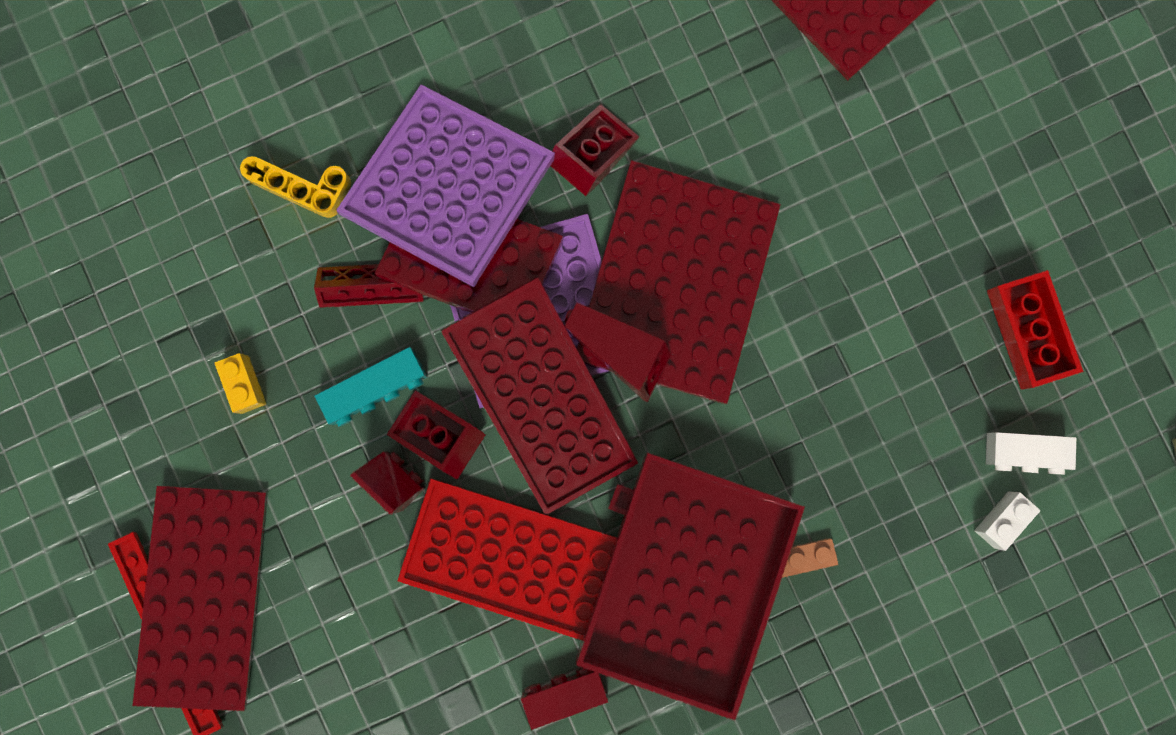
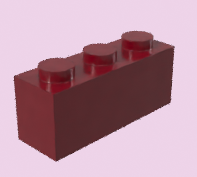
(563, 697)

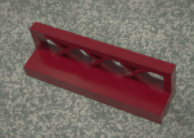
(360, 291)

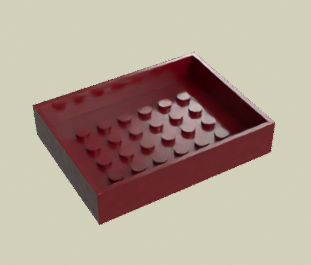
(690, 586)

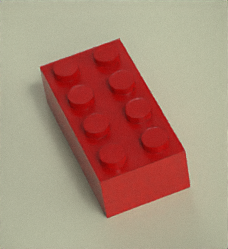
(1034, 330)

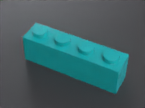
(371, 386)

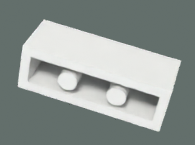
(1031, 452)

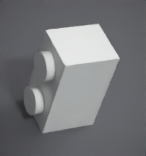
(1007, 520)

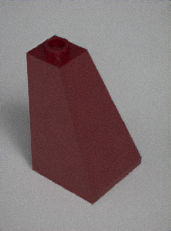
(624, 350)

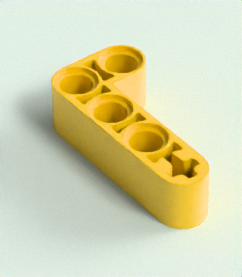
(293, 184)

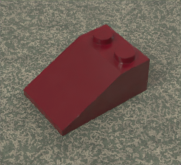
(592, 149)
(436, 434)
(389, 482)

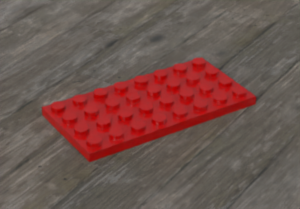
(506, 559)

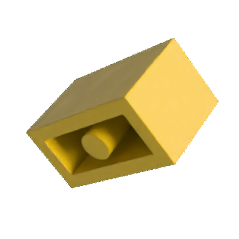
(240, 383)

